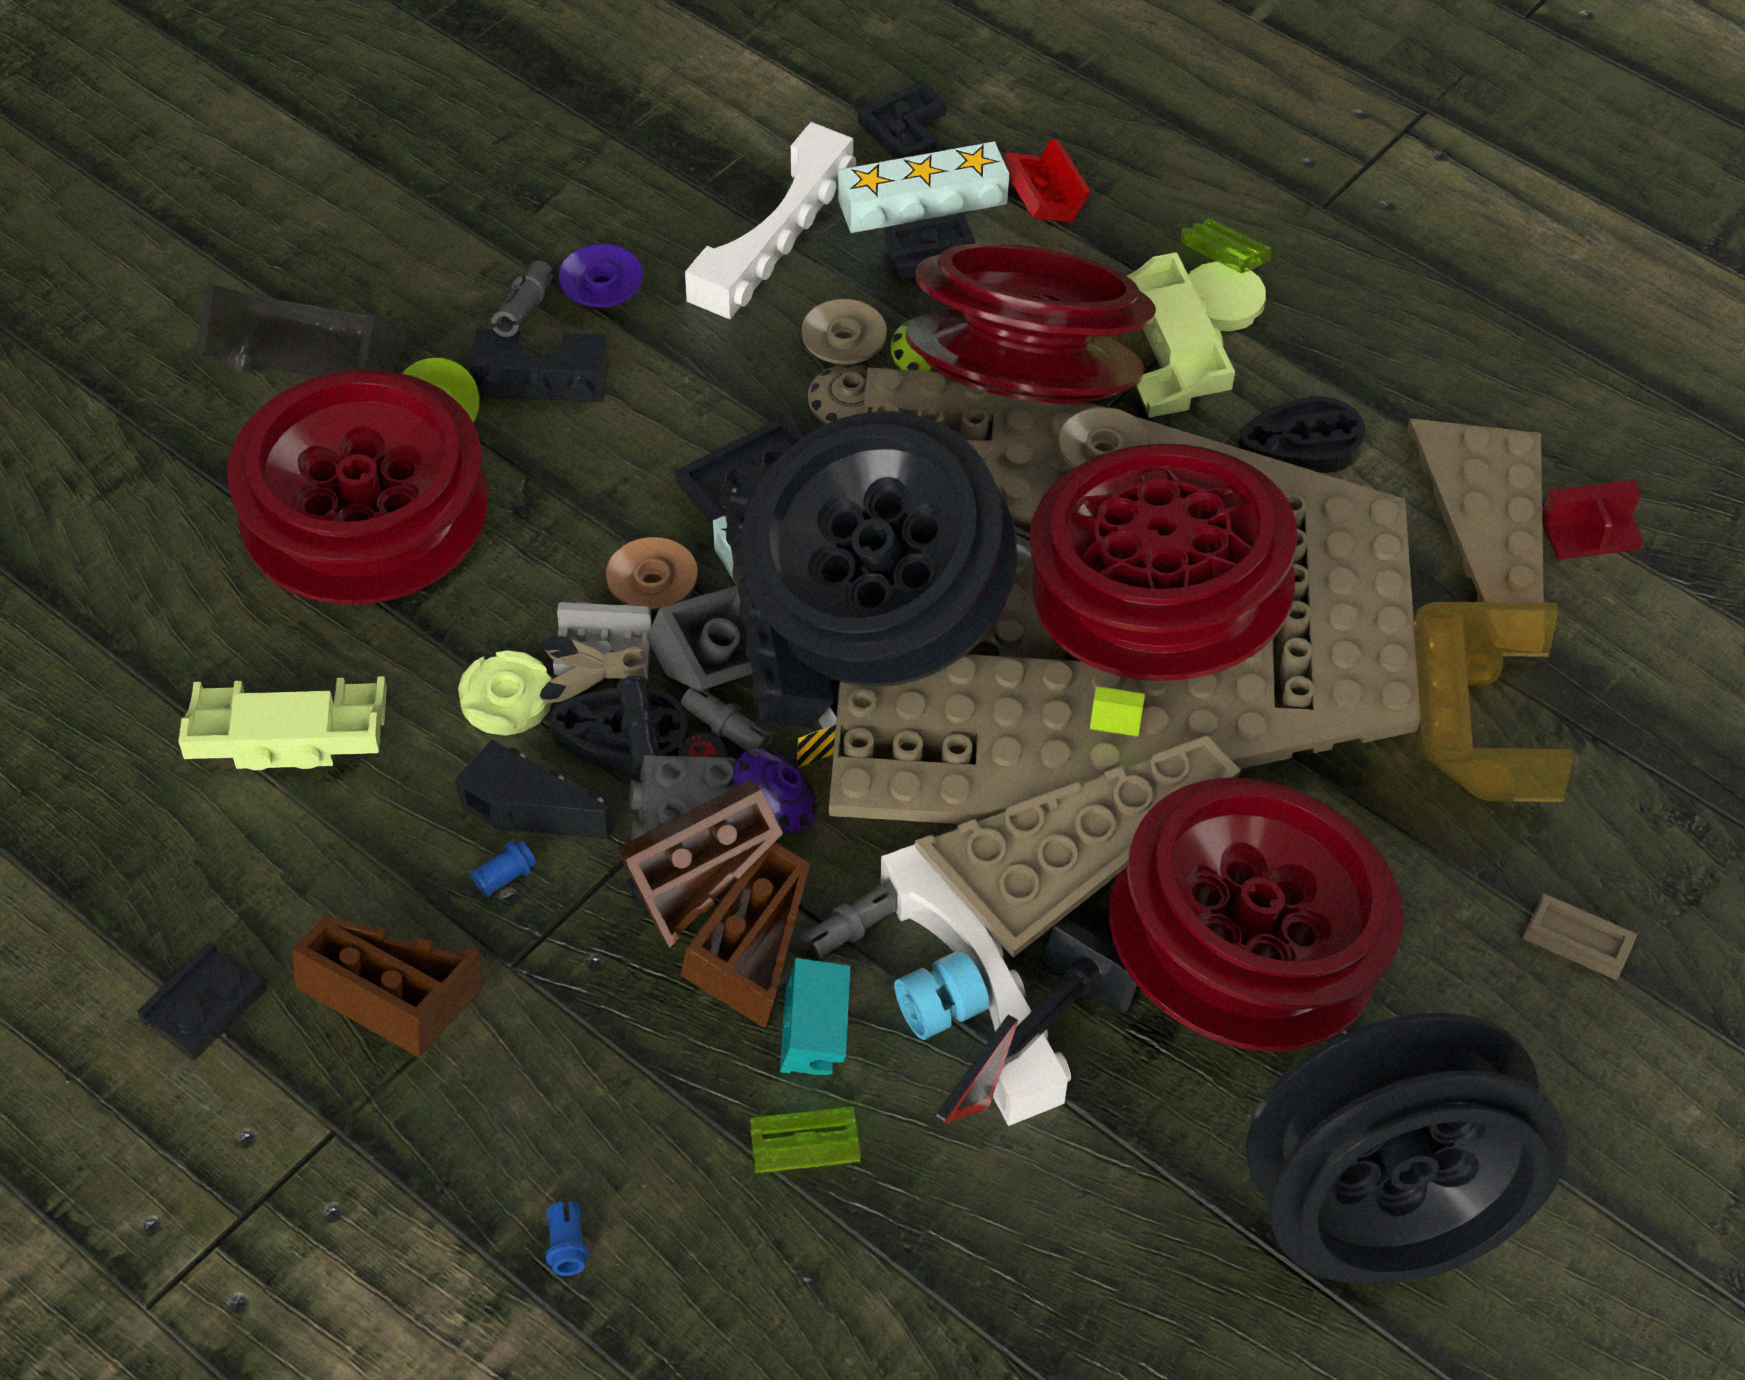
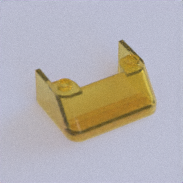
(1464, 647)

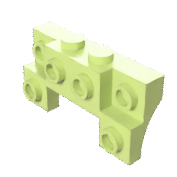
(1181, 339)
(283, 726)

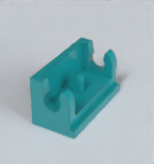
(815, 1017)

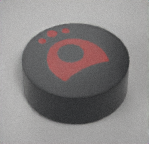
(702, 746)

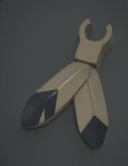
(589, 667)

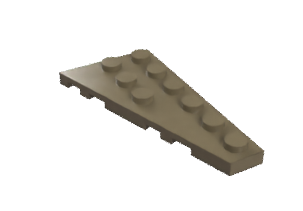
(1490, 503)
(1061, 847)

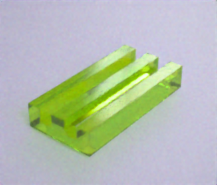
(1226, 245)
(804, 1148)

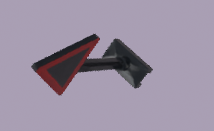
(1087, 967)

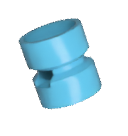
(945, 993)

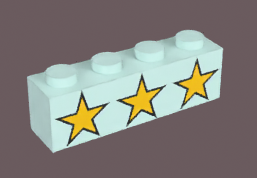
(923, 187)

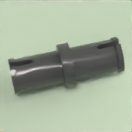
(726, 720)
(847, 923)

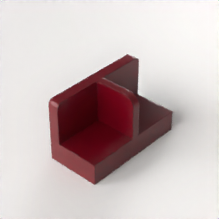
(1592, 519)

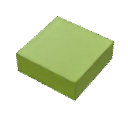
(1117, 711)

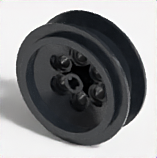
(852, 479)
(1405, 1149)

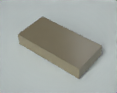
(1580, 936)

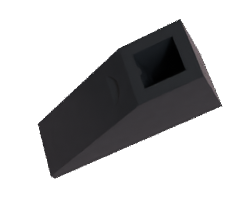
(521, 796)

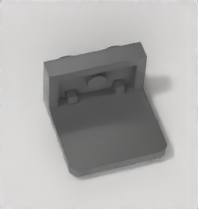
(675, 786)

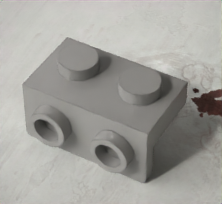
(605, 629)

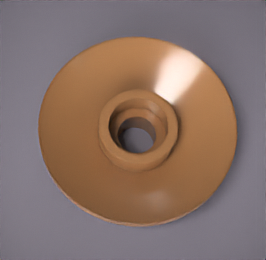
(651, 573)

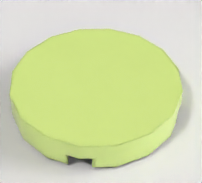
(1231, 296)
(504, 693)

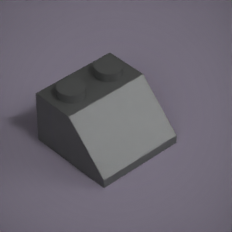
(702, 639)

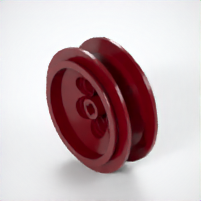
(1030, 323)
(358, 486)
(1163, 561)
(1255, 914)

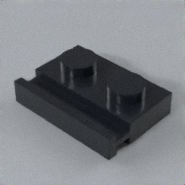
(923, 239)
(202, 1000)

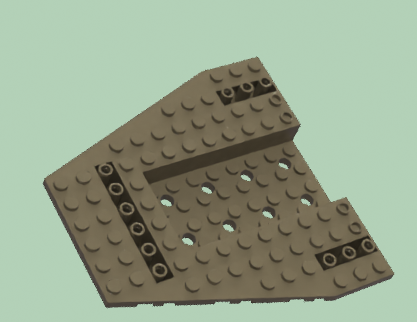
(1022, 718)

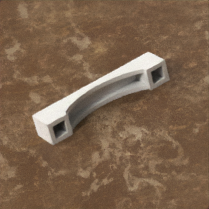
(727, 275)
(1039, 1075)

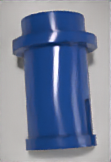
(503, 868)
(567, 1248)

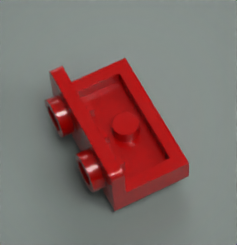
(1048, 183)

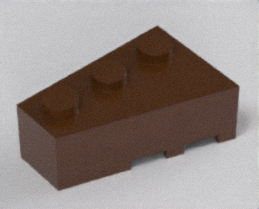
(698, 855)
(749, 934)
(384, 982)

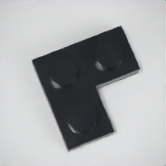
(900, 118)

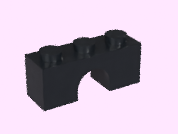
(570, 374)

